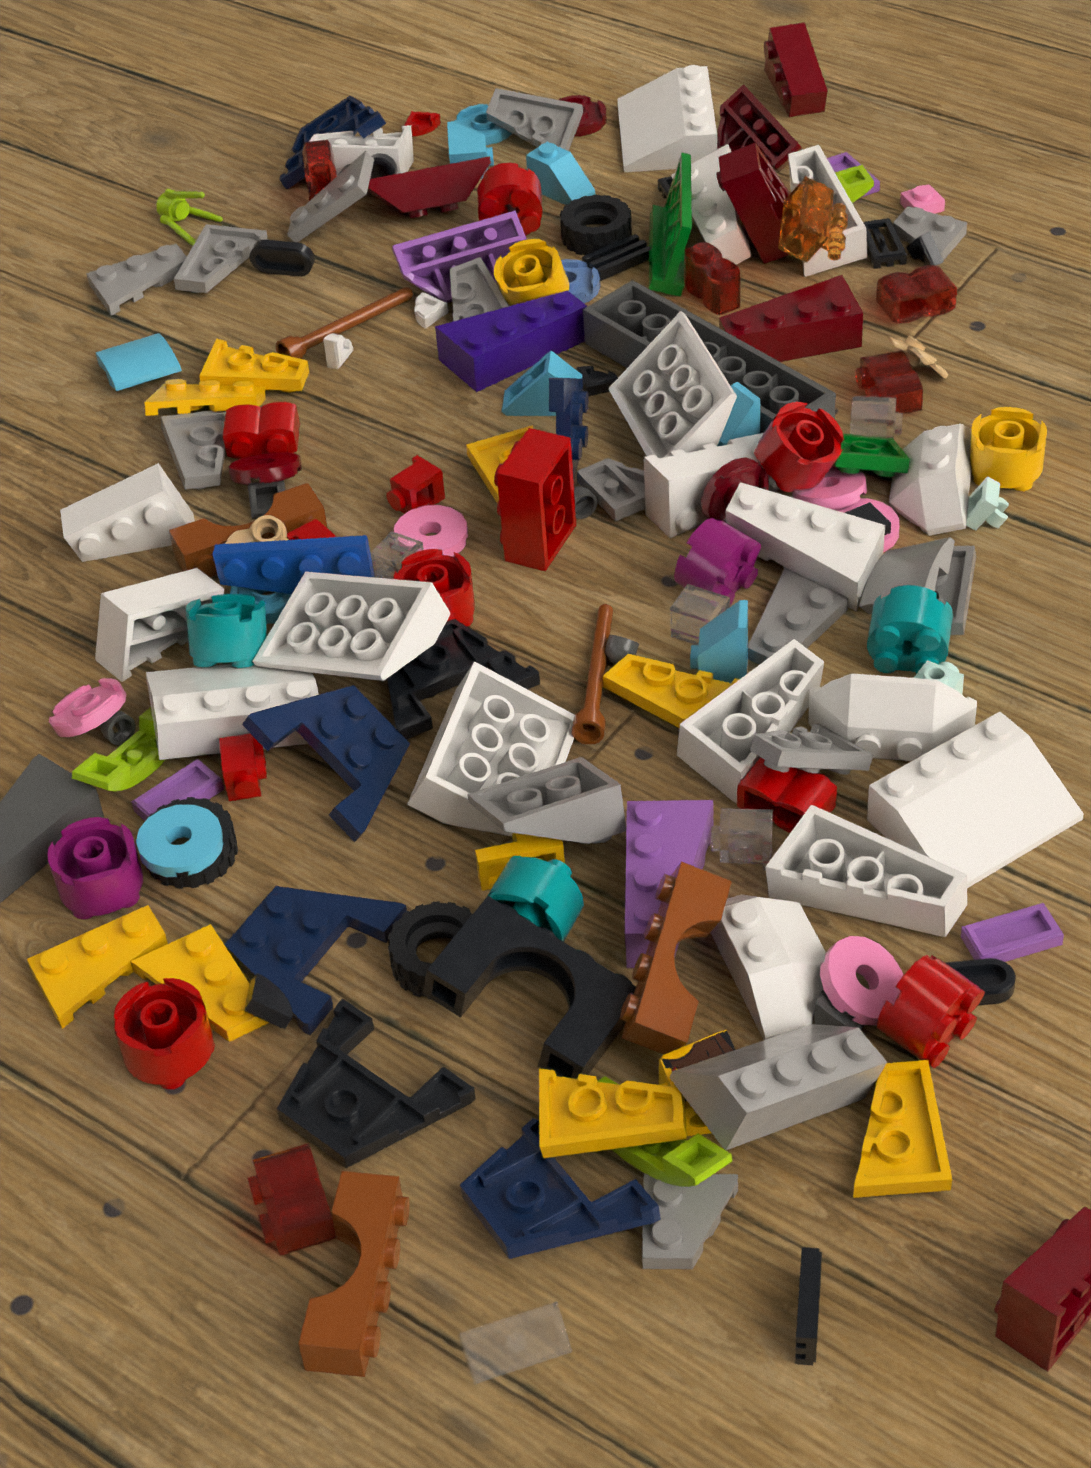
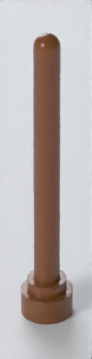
(297, 346)
(589, 722)

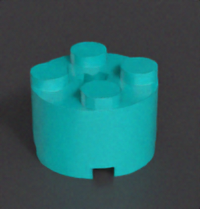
(909, 629)
(226, 630)
(540, 893)

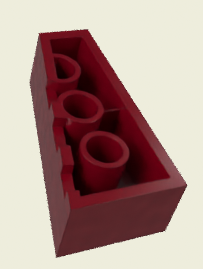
(801, 323)

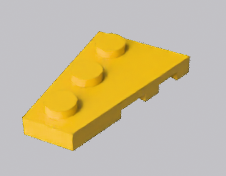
(661, 688)

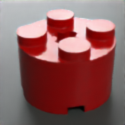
(508, 190)
(799, 446)
(449, 576)
(930, 1009)
(163, 1032)

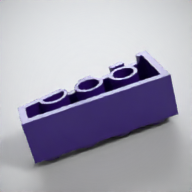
(510, 338)

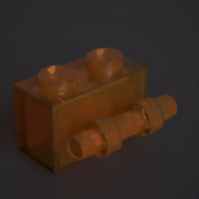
(812, 222)

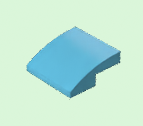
(138, 361)

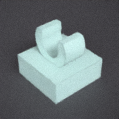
(986, 505)

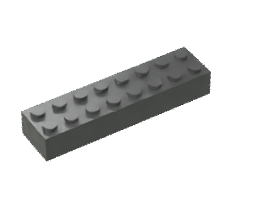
(634, 316)

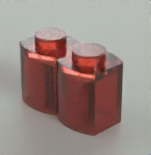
(318, 166)
(712, 278)
(916, 294)
(891, 377)
(293, 1200)

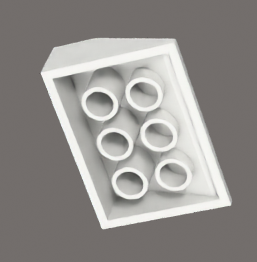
(667, 119)
(674, 393)
(354, 626)
(212, 702)
(487, 738)
(974, 800)

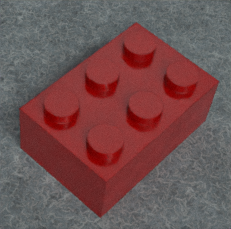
(536, 499)

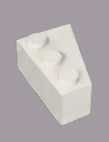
(350, 147)
(126, 516)
(147, 619)

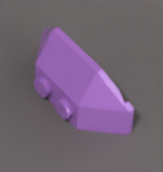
(429, 258)

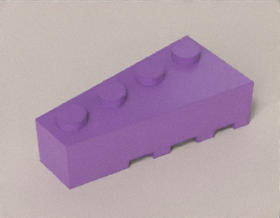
(656, 843)

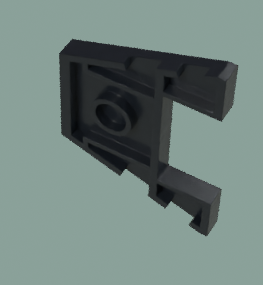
(444, 668)
(353, 1110)

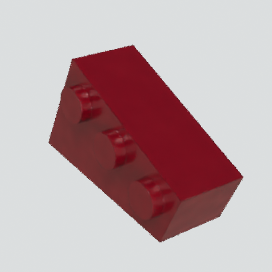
(795, 70)
(756, 196)
(1049, 1294)

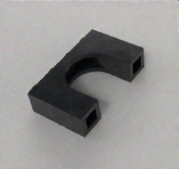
(503, 942)

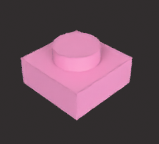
(923, 197)

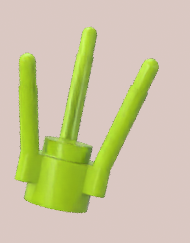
(174, 207)

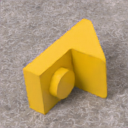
(493, 859)

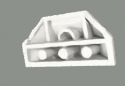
(937, 480)
(891, 714)
(772, 960)

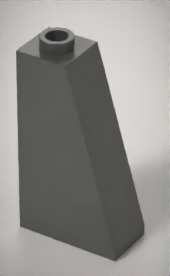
(35, 814)

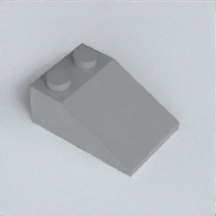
(559, 802)

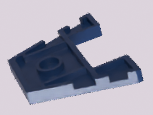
(345, 116)
(570, 403)
(349, 738)
(295, 931)
(536, 1205)

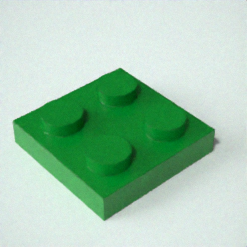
(872, 453)

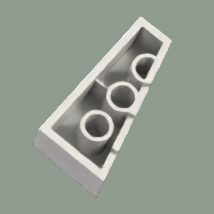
(714, 210)
(678, 482)
(809, 539)
(765, 700)
(865, 876)

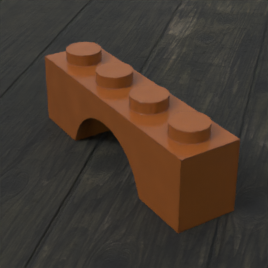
(195, 541)
(661, 1007)
(342, 1325)

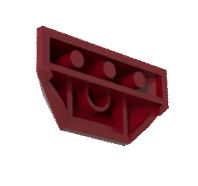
(749, 122)
(429, 187)

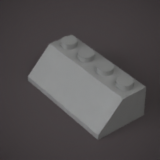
(780, 1081)

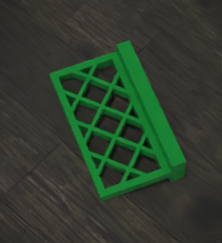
(670, 232)

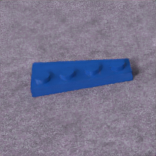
(281, 564)

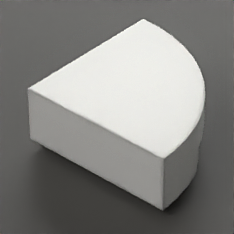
(429, 309)
(336, 350)

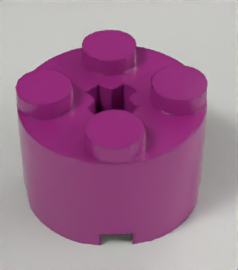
(719, 559)
(96, 867)

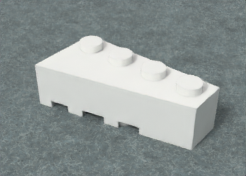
(814, 165)

